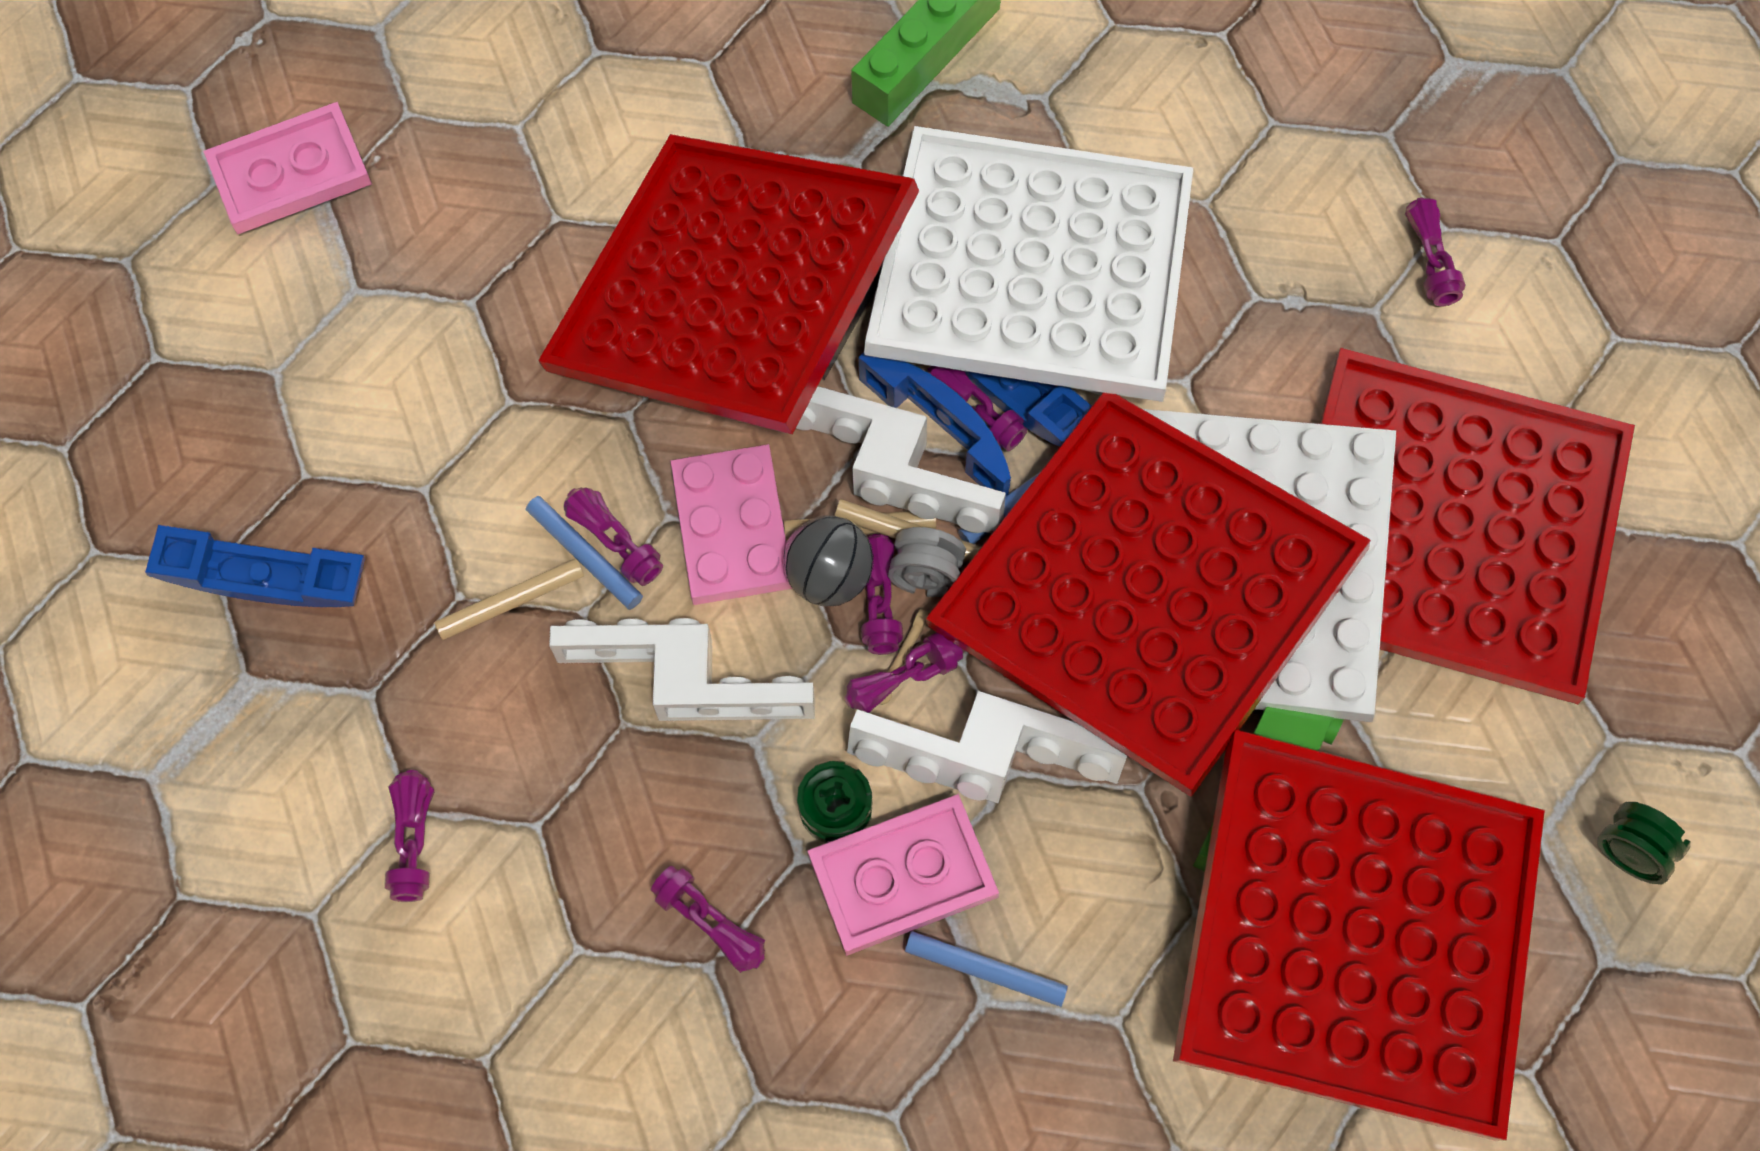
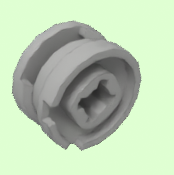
(926, 560)

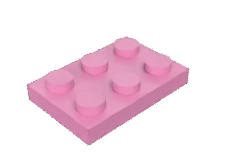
(287, 168)
(730, 524)
(902, 874)

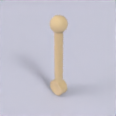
(918, 625)

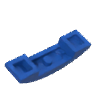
(898, 380)
(1045, 408)
(254, 572)

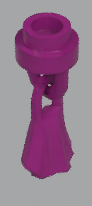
(1446, 285)
(1006, 428)
(591, 511)
(885, 634)
(871, 690)
(411, 800)
(739, 946)

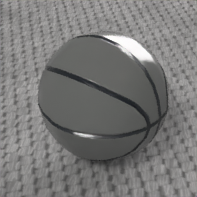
(828, 560)

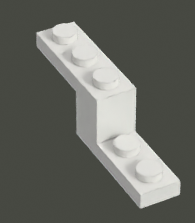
(889, 462)
(682, 670)
(986, 749)

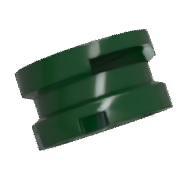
(834, 801)
(1643, 842)

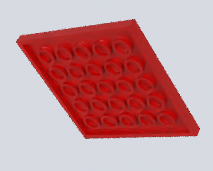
(731, 280)
(1492, 522)
(1149, 589)
(1362, 937)

